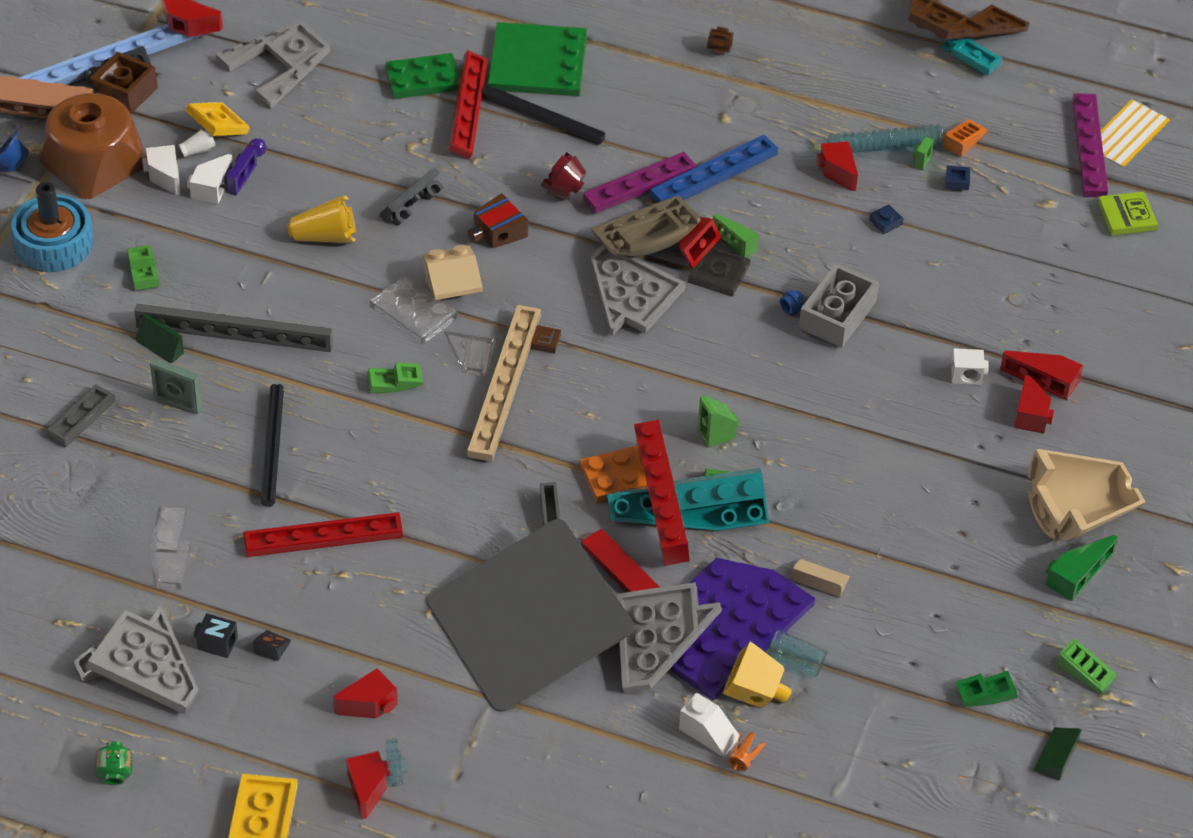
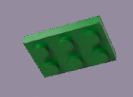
(422, 75)

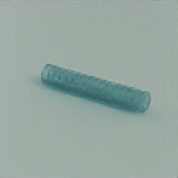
(889, 138)

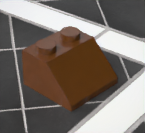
(126, 80)

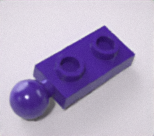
(244, 165)

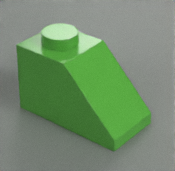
(716, 421)

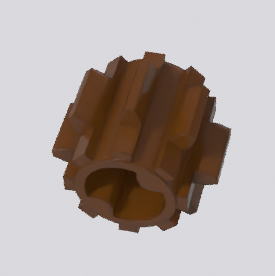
(720, 40)

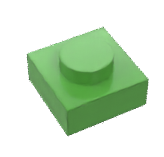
(923, 153)

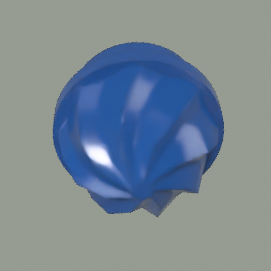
(792, 302)

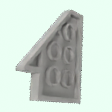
(632, 290)
(664, 628)
(146, 660)

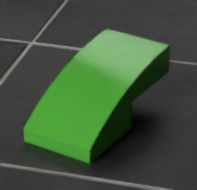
(143, 267)
(400, 378)

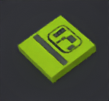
(1127, 213)

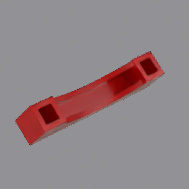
(662, 492)

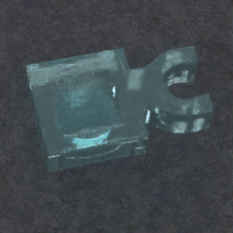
(396, 763)

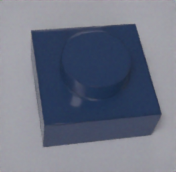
(957, 177)
(886, 219)

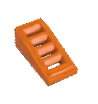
(961, 141)

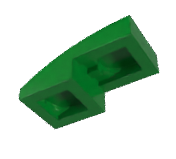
(986, 691)

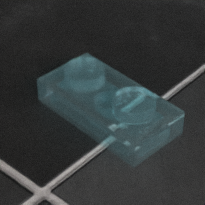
(797, 653)

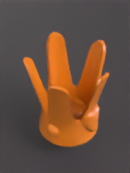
(739, 757)

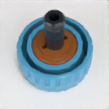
(51, 231)

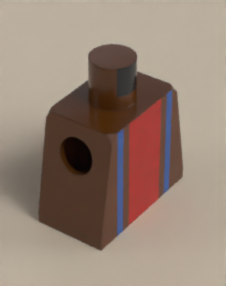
(498, 223)

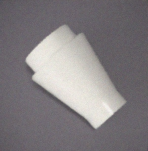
(198, 143)

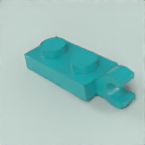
(973, 54)

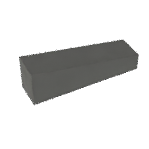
(549, 502)

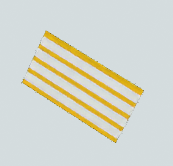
(1130, 131)

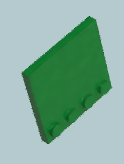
(538, 59)

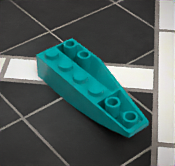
(704, 501)

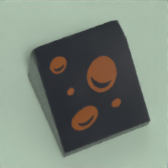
(271, 645)

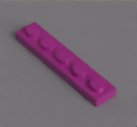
(637, 182)

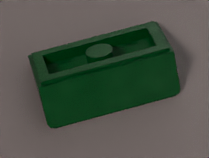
(159, 339)
(1058, 752)

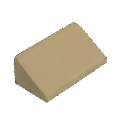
(819, 577)

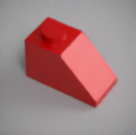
(838, 164)
(699, 241)
(1033, 408)
(367, 697)
(368, 780)

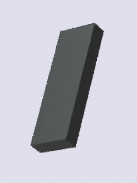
(80, 415)

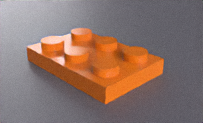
(613, 472)

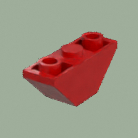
(191, 17)

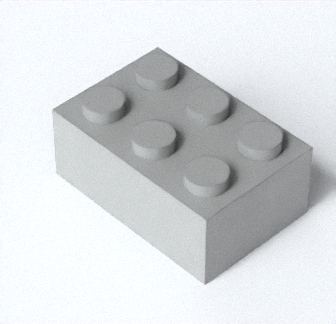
(838, 305)

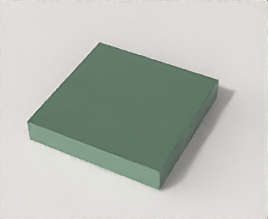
(176, 385)

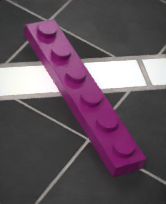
(1089, 145)

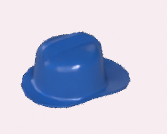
(12, 153)

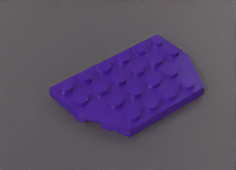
(753, 608)

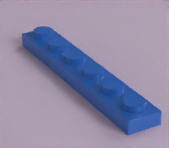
(716, 170)

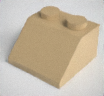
(452, 272)

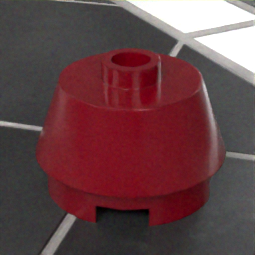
(565, 177)

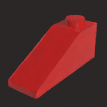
(1050, 371)

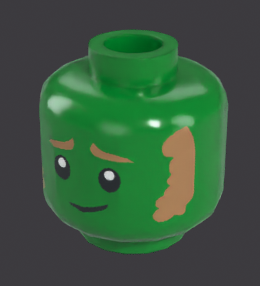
(113, 763)

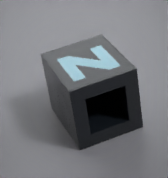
(216, 635)

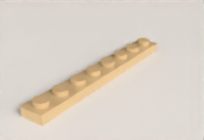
(504, 383)

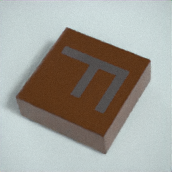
(546, 339)

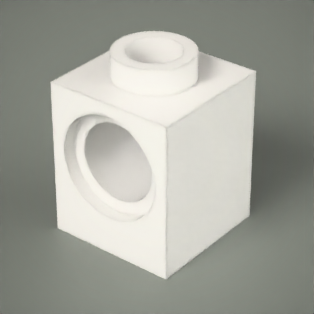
(968, 366)

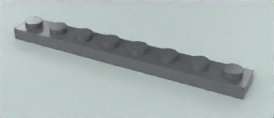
(239, 328)

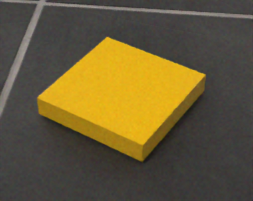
(217, 119)

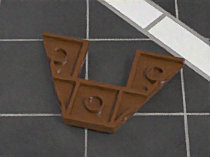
(952, 24)

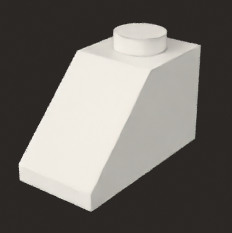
(163, 168)
(208, 179)
(708, 725)

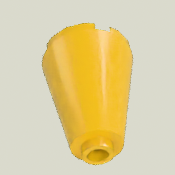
(324, 223)

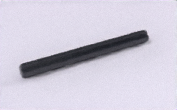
(543, 114)
(272, 445)

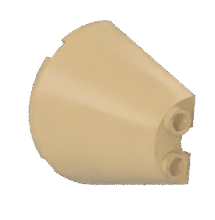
(1078, 493)

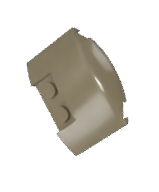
(648, 228)

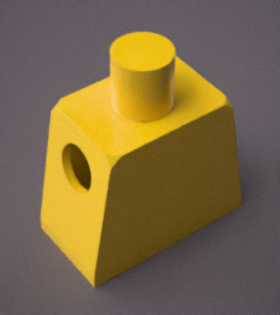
(756, 678)

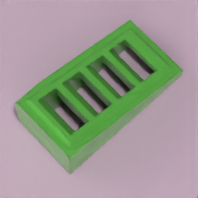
(736, 236)
(1082, 654)

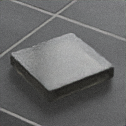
(720, 271)

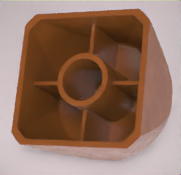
(91, 144)

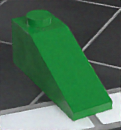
(1078, 566)

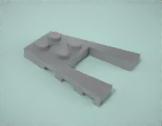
(293, 46)

